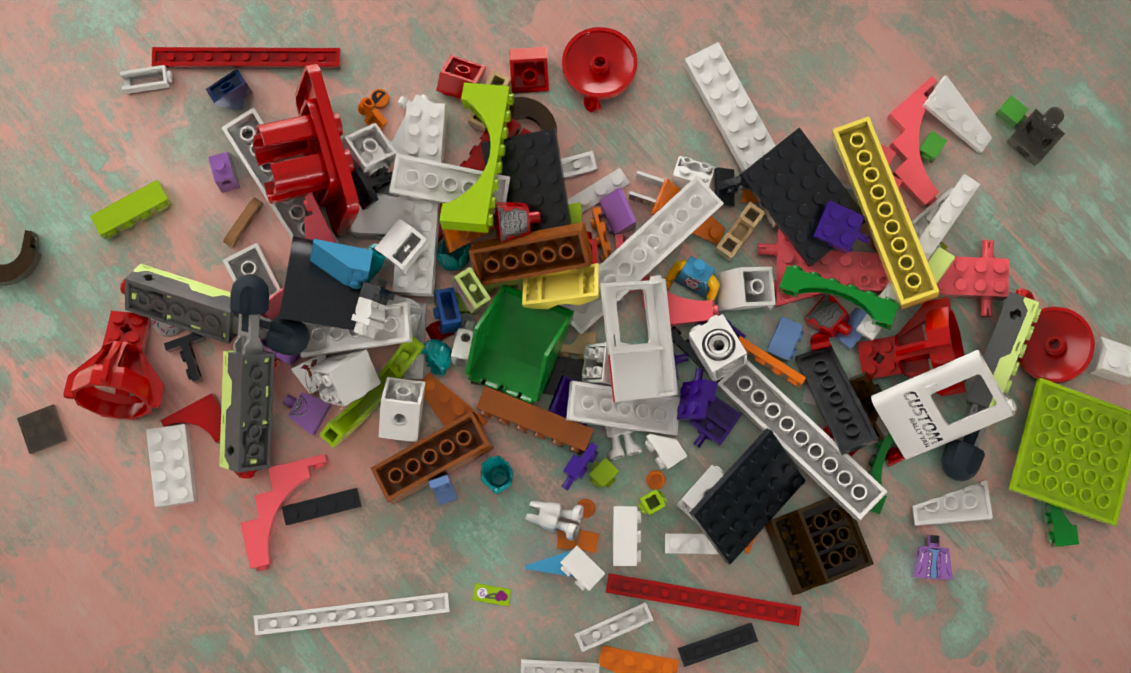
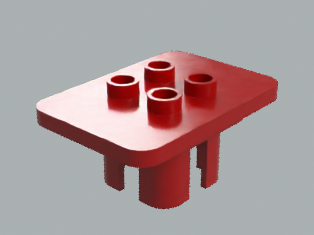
(325, 163)

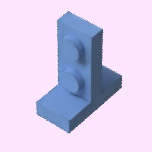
(443, 489)

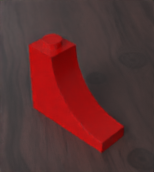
(202, 413)

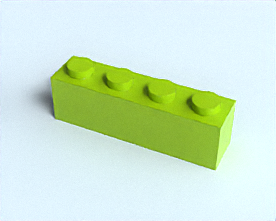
(131, 209)

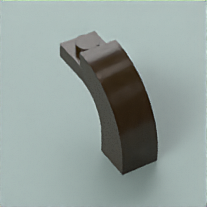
(532, 110)
(25, 262)
(864, 390)

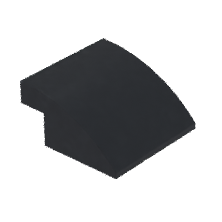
(314, 294)

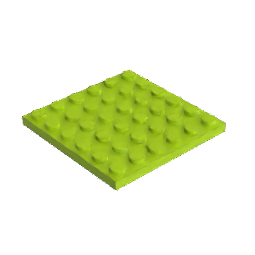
(1074, 452)

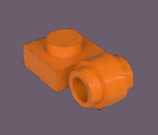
(366, 108)

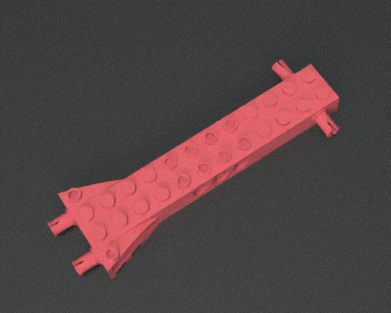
(966, 277)

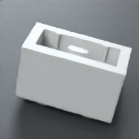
(688, 169)
(402, 245)
(666, 450)
(582, 569)

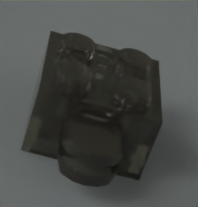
(1038, 133)

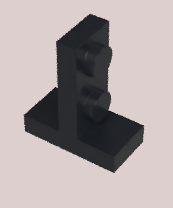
(366, 186)
(727, 186)
(187, 354)

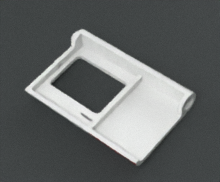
(645, 368)

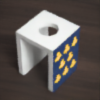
(649, 179)

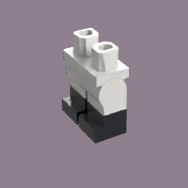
(371, 309)

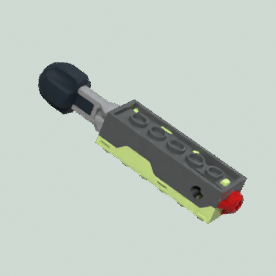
(202, 310)
(247, 384)
(963, 456)

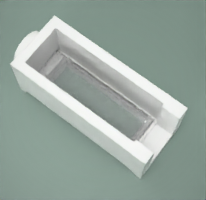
(146, 79)

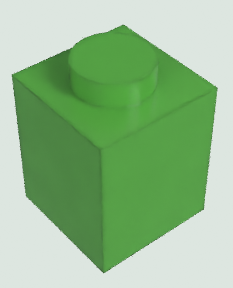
(1012, 112)
(931, 147)

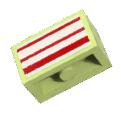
(470, 290)

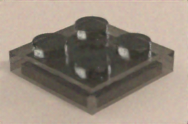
(42, 429)

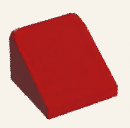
(435, 333)

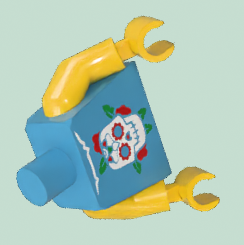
(695, 276)

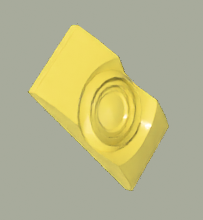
(563, 287)

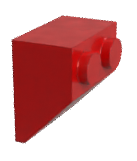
(529, 69)
(456, 73)

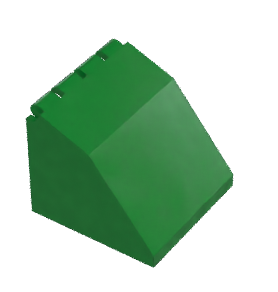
(517, 345)

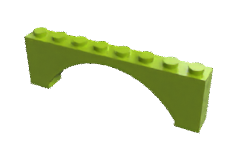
(474, 208)

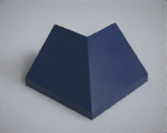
(230, 91)

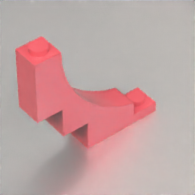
(907, 120)
(315, 228)
(681, 310)
(284, 481)

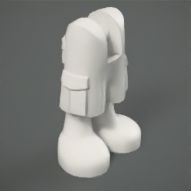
(616, 450)
(550, 514)

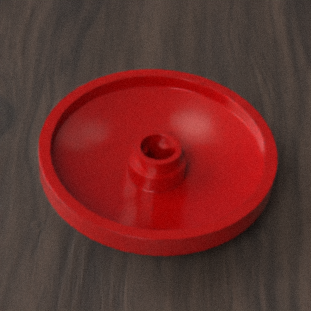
(599, 63)
(1059, 346)

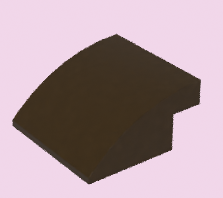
(818, 545)

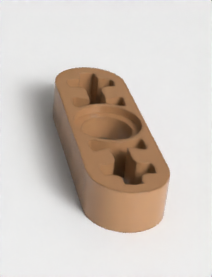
(243, 222)

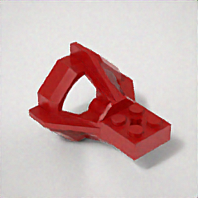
(909, 351)
(119, 366)

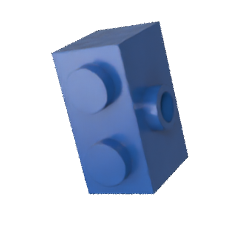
(447, 310)

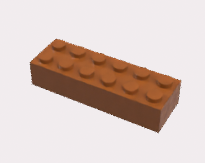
(532, 254)
(534, 419)
(432, 457)

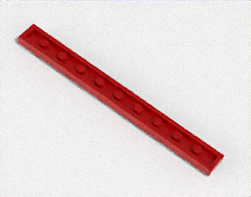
(245, 57)
(703, 599)

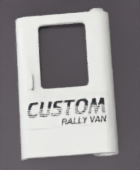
(917, 421)

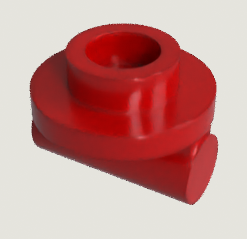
(592, 105)
(819, 341)
(893, 456)

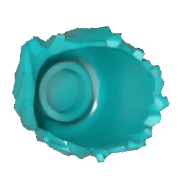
(455, 260)
(437, 356)
(496, 474)

